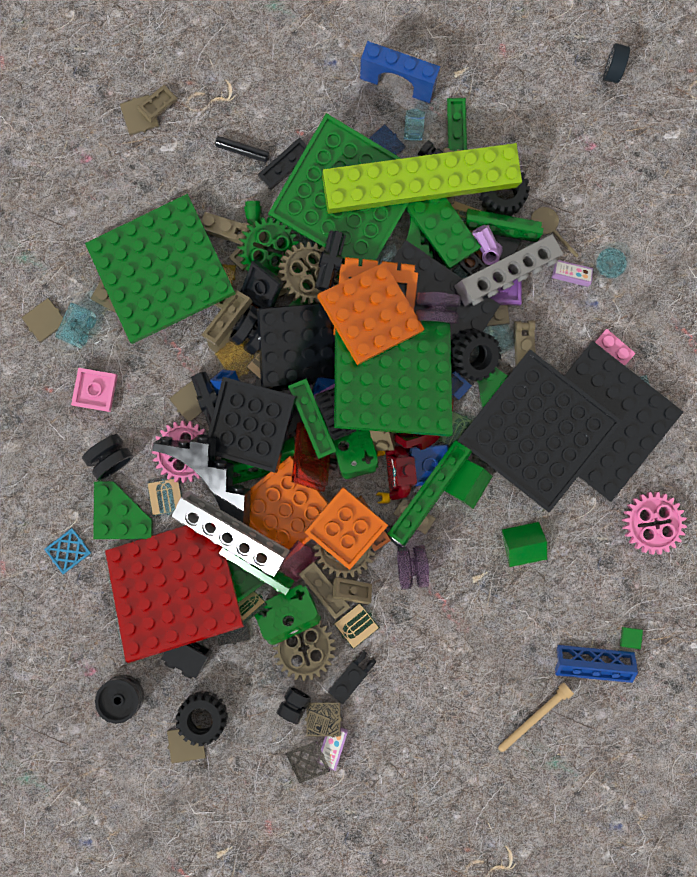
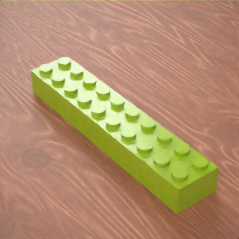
(421, 178)

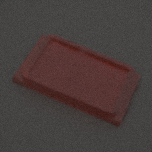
(307, 468)

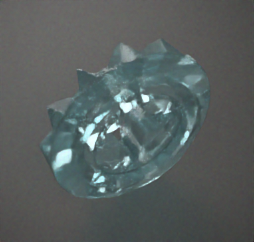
(618, 259)

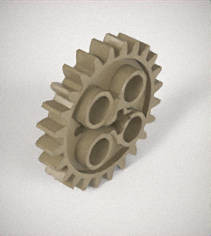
(293, 281)
(329, 562)
(321, 643)

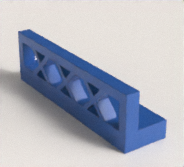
(597, 667)

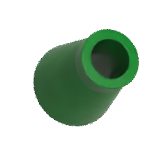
(252, 211)

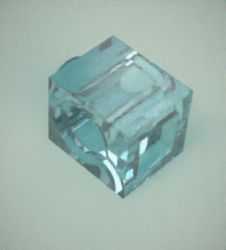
(414, 124)

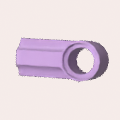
(488, 244)

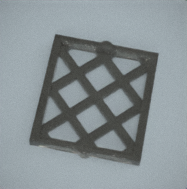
(321, 756)

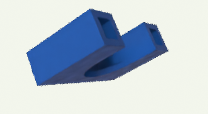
(420, 73)

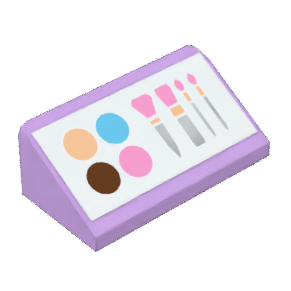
(572, 273)
(332, 749)

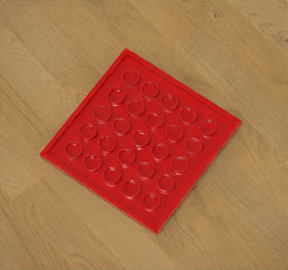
(171, 592)

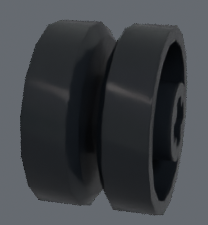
(246, 331)
(107, 457)
(116, 710)

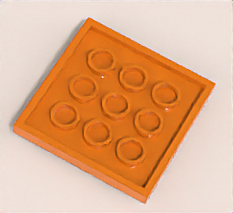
(370, 313)
(283, 507)

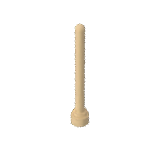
(562, 693)

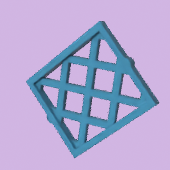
(76, 561)

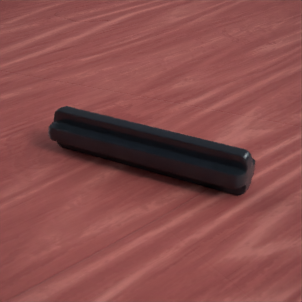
(242, 149)

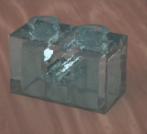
(76, 316)

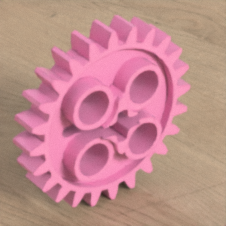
(177, 433)
(651, 505)

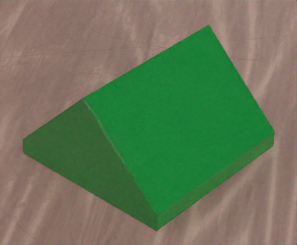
(469, 483)
(525, 544)

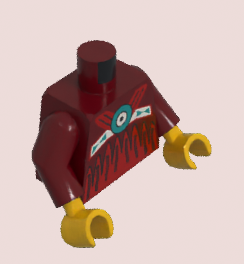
(400, 474)

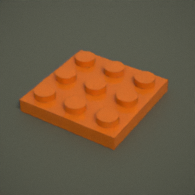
(346, 528)

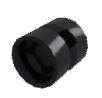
(293, 705)

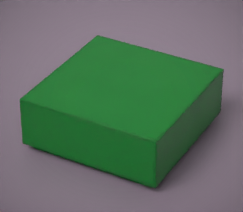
(631, 637)

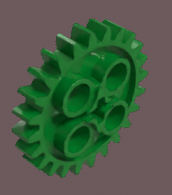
(274, 231)

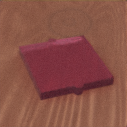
(297, 560)

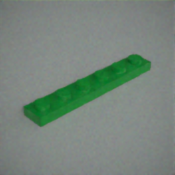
(429, 493)

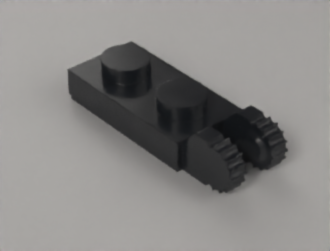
(350, 678)

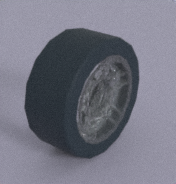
(616, 63)

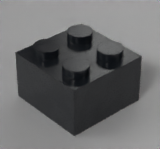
(188, 659)

